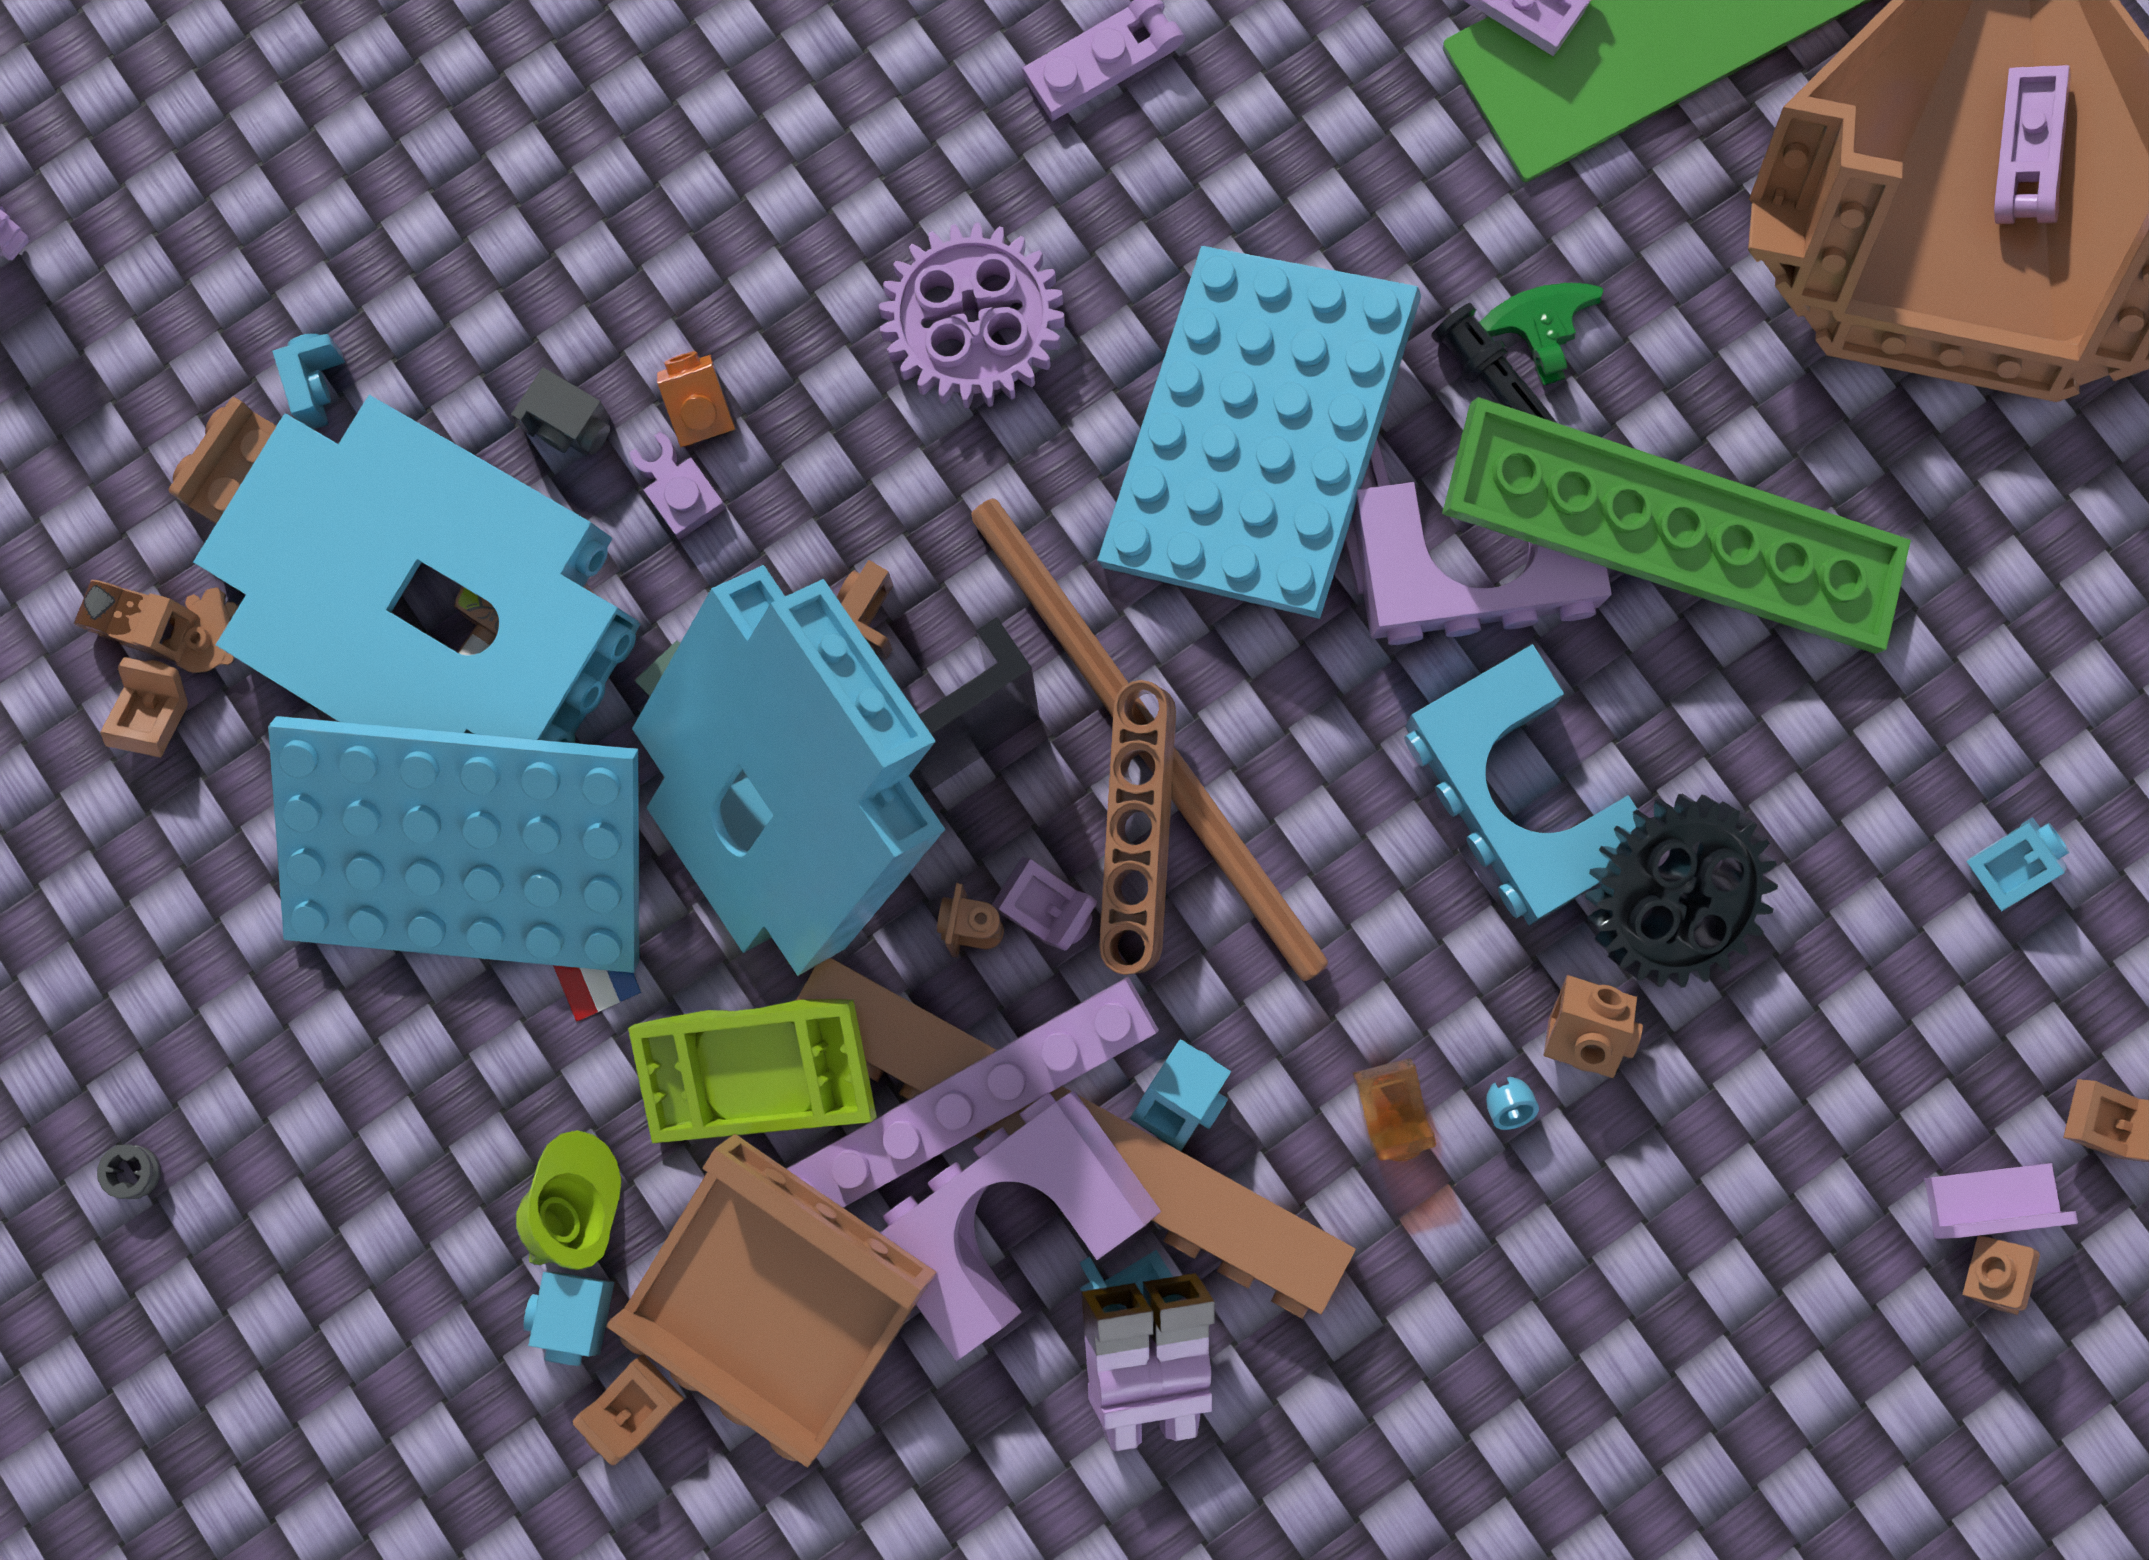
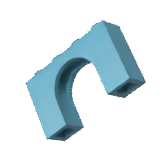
(1455, 739)

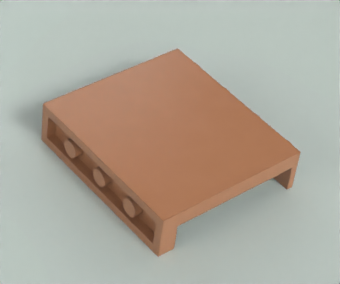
(771, 1301)

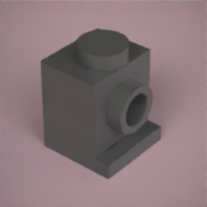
(562, 415)

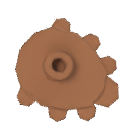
(213, 617)

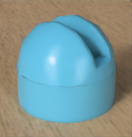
(1511, 1104)

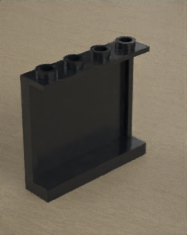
(979, 712)

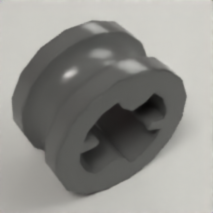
(108, 1170)

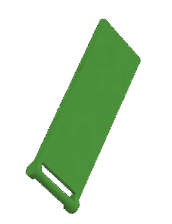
(1617, 67)

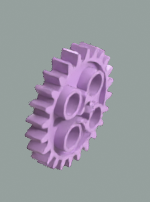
(982, 362)

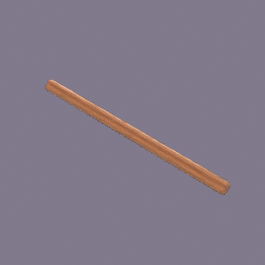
(1187, 790)

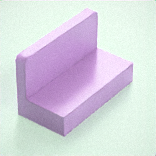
(1995, 1202)

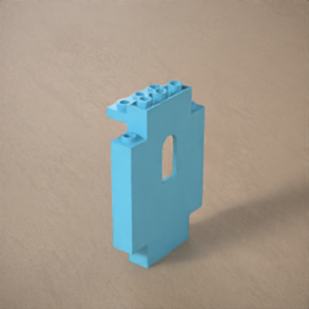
(336, 534)
(786, 768)

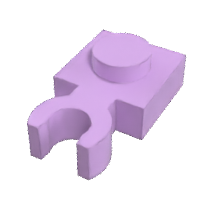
(680, 491)

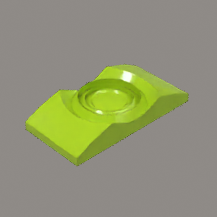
(753, 1070)

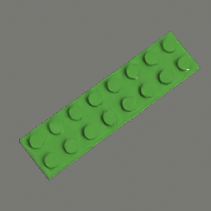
(1676, 526)

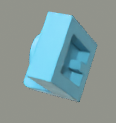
(301, 377)
(2020, 862)

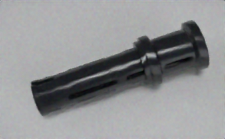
(1487, 362)

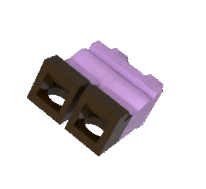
(1149, 1358)

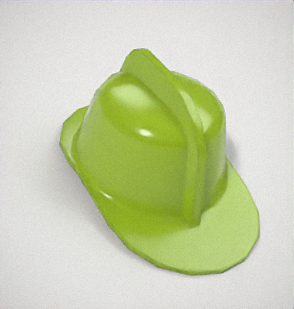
(570, 1202)

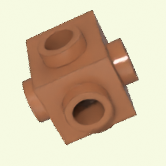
(1592, 1027)

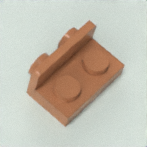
(221, 460)

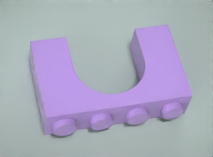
(1413, 596)
(1057, 1153)

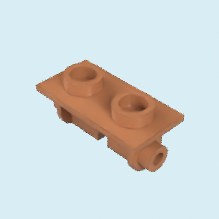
(968, 923)

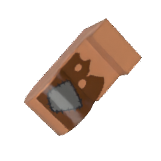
(135, 619)

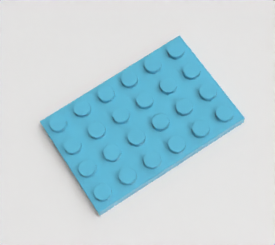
(1260, 430)
(457, 843)

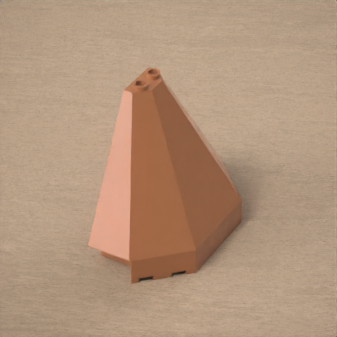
(1888, 189)

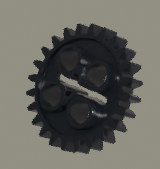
(1681, 890)

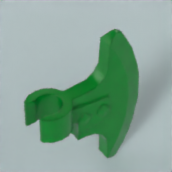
(1544, 321)

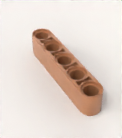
(1123, 801)

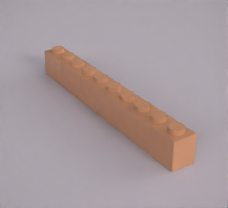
(1195, 1201)

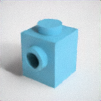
(1182, 1096)
(568, 1316)

